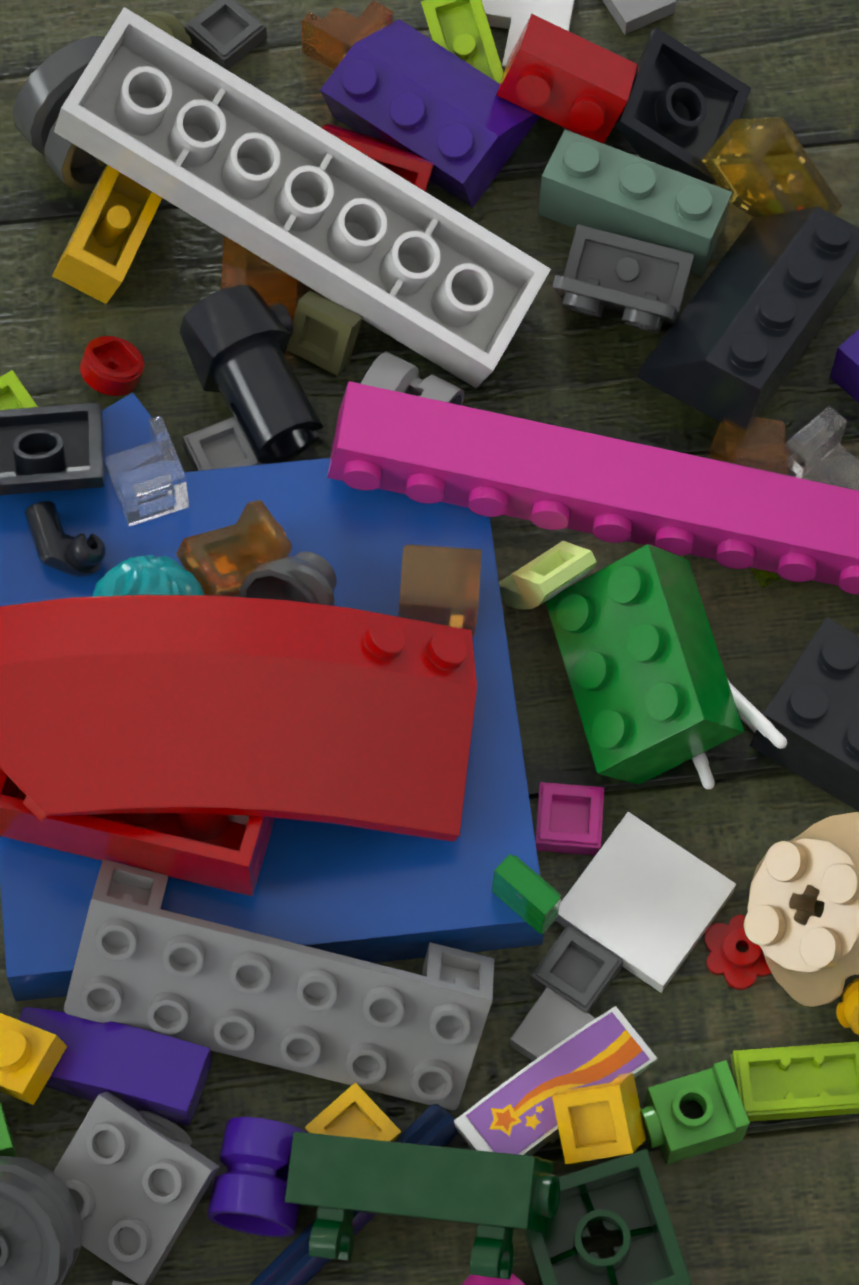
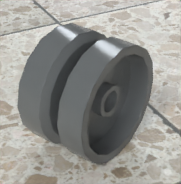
(39, 108)
(36, 1225)

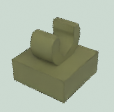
(324, 332)

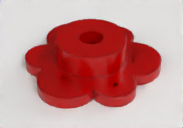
(738, 967)

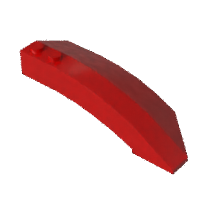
(236, 711)

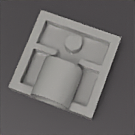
(132, 1185)

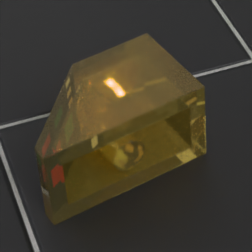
(767, 169)

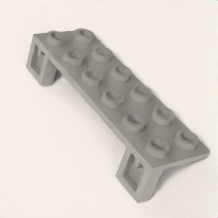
(278, 997)

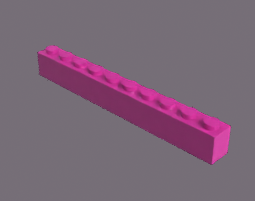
(596, 485)

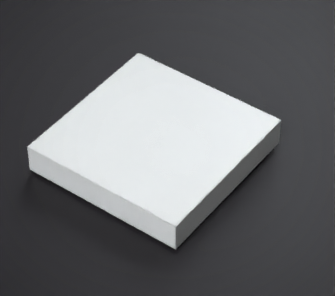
(645, 901)

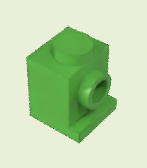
(682, 1137)

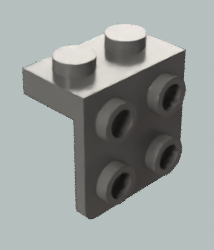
(624, 276)

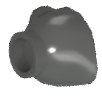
(293, 578)

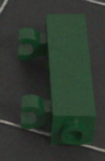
(420, 1183)

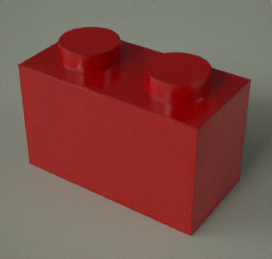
(567, 79)

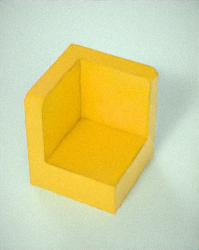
(599, 1120)

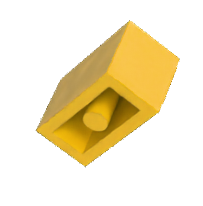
(107, 235)

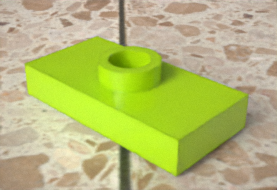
(798, 1081)

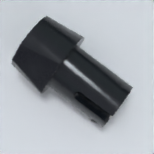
(241, 351)

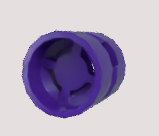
(255, 1185)

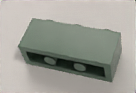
(632, 198)

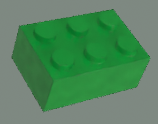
(643, 665)

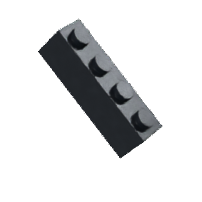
(756, 314)

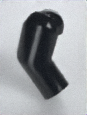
(59, 550)

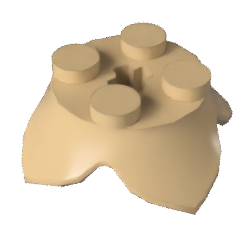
(806, 951)

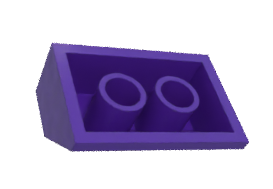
(429, 104)

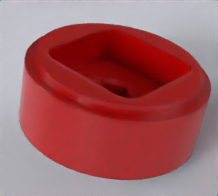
(111, 365)

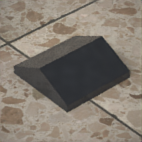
(679, 106)
(51, 448)

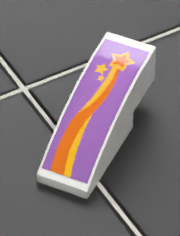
(521, 1111)

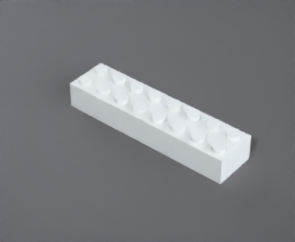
(300, 198)

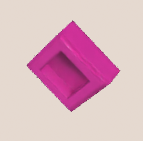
(569, 818)

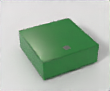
(526, 893)

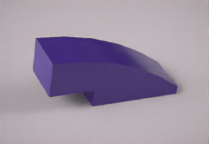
(129, 1062)

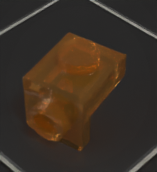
(229, 554)

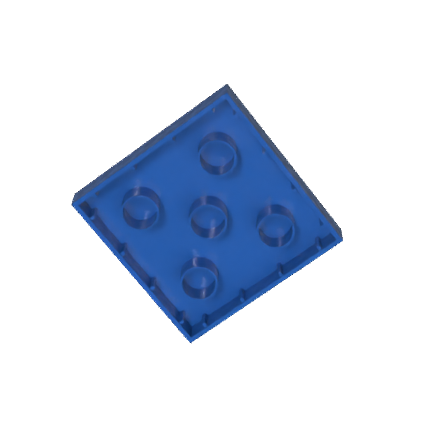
(319, 881)

